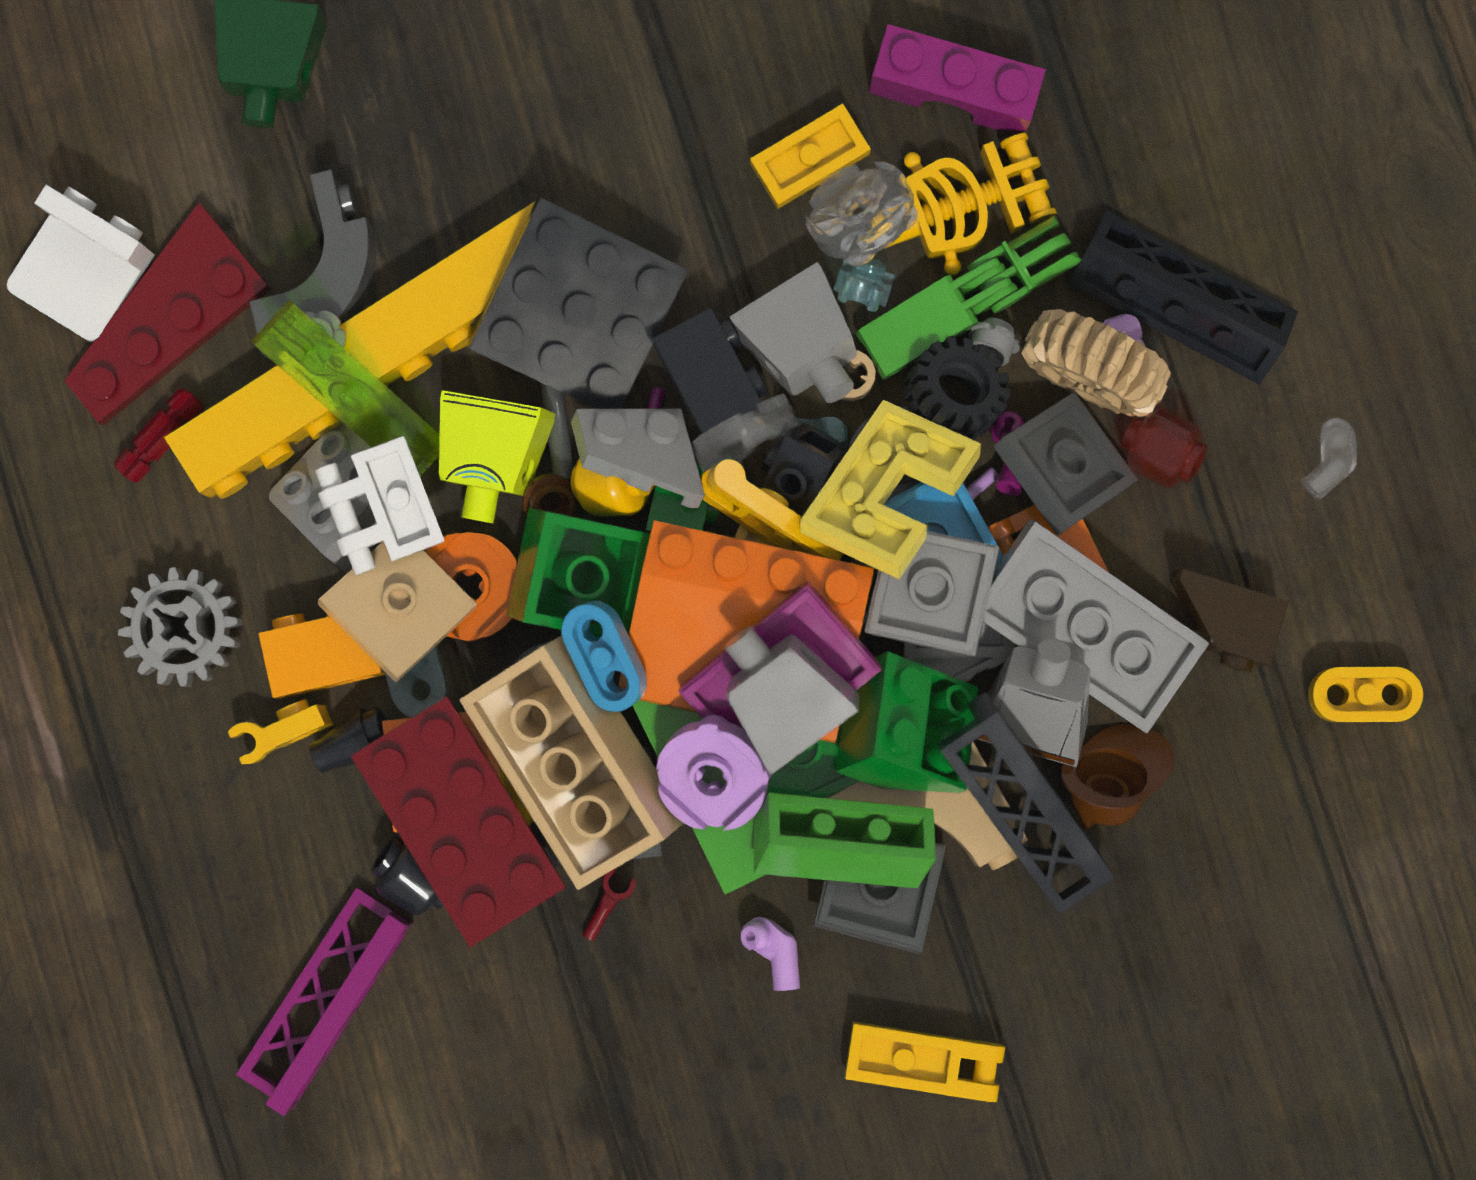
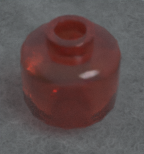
(1164, 448)

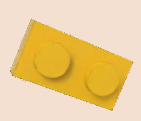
(810, 156)

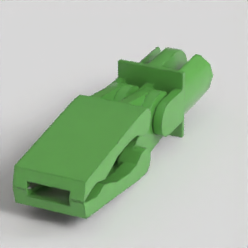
(941, 309)

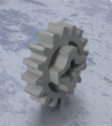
(163, 645)

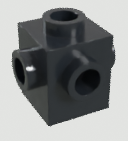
(802, 465)

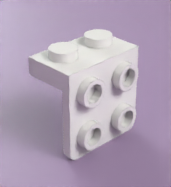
(79, 264)

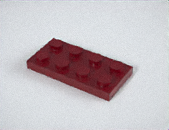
(458, 821)

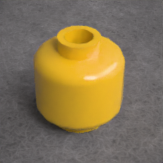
(606, 495)

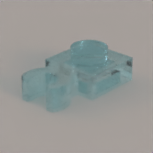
(864, 284)

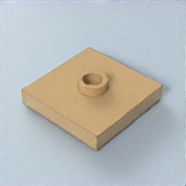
(398, 608)

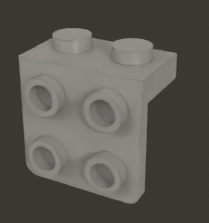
(299, 488)

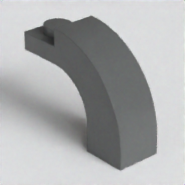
(346, 262)

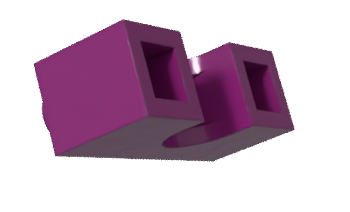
(988, 86)

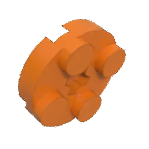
(496, 564)

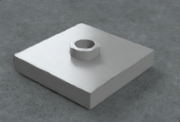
(938, 597)

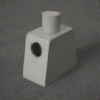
(800, 335)
(785, 696)

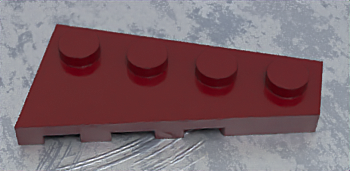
(172, 311)

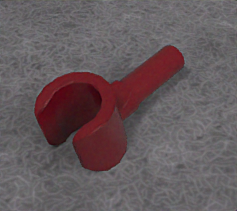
(606, 905)

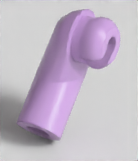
(778, 947)

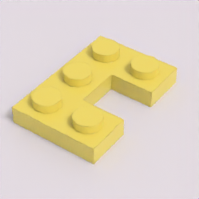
(851, 506)

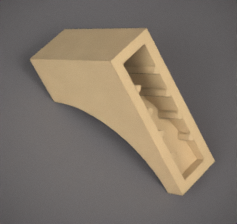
(953, 812)

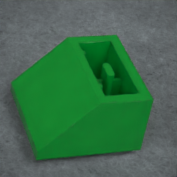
(900, 723)

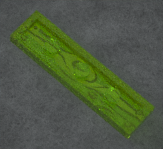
(344, 384)

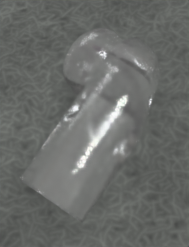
(1338, 457)

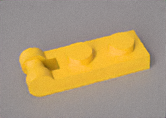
(759, 510)
(922, 1061)

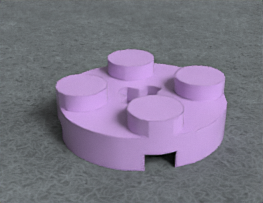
(716, 744)

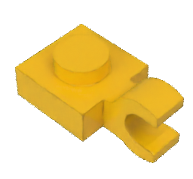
(294, 724)

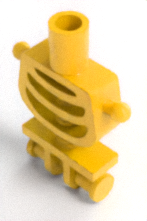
(974, 198)

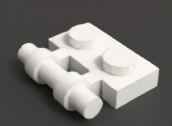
(396, 499)

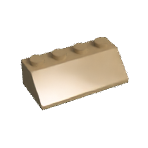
(571, 764)

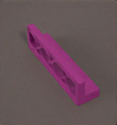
(336, 1015)

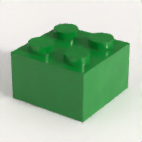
(573, 563)

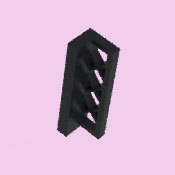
(1181, 302)
(1035, 788)

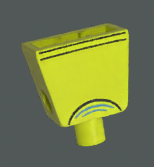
(490, 448)

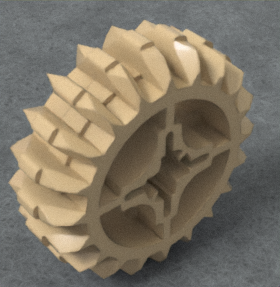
(1096, 362)

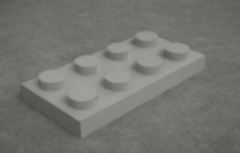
(1127, 641)

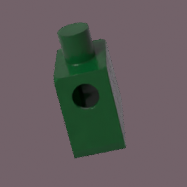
(266, 53)

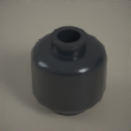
(402, 880)

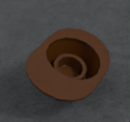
(1117, 774)

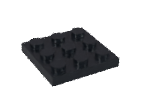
(576, 306)

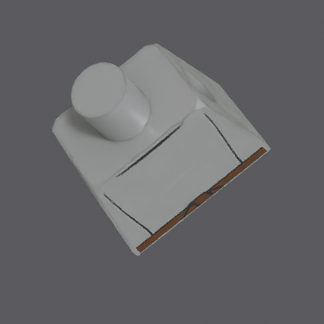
(1044, 700)

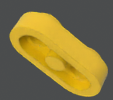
(1363, 694)

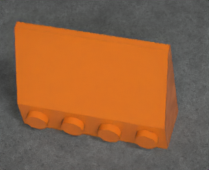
(709, 588)

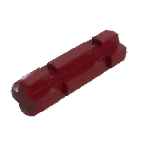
(151, 442)

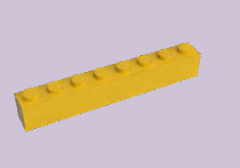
(388, 338)

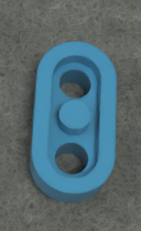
(600, 657)

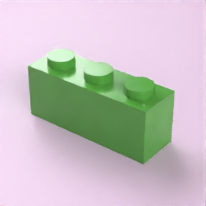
(843, 840)

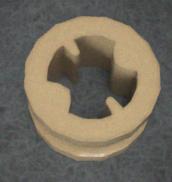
(864, 361)

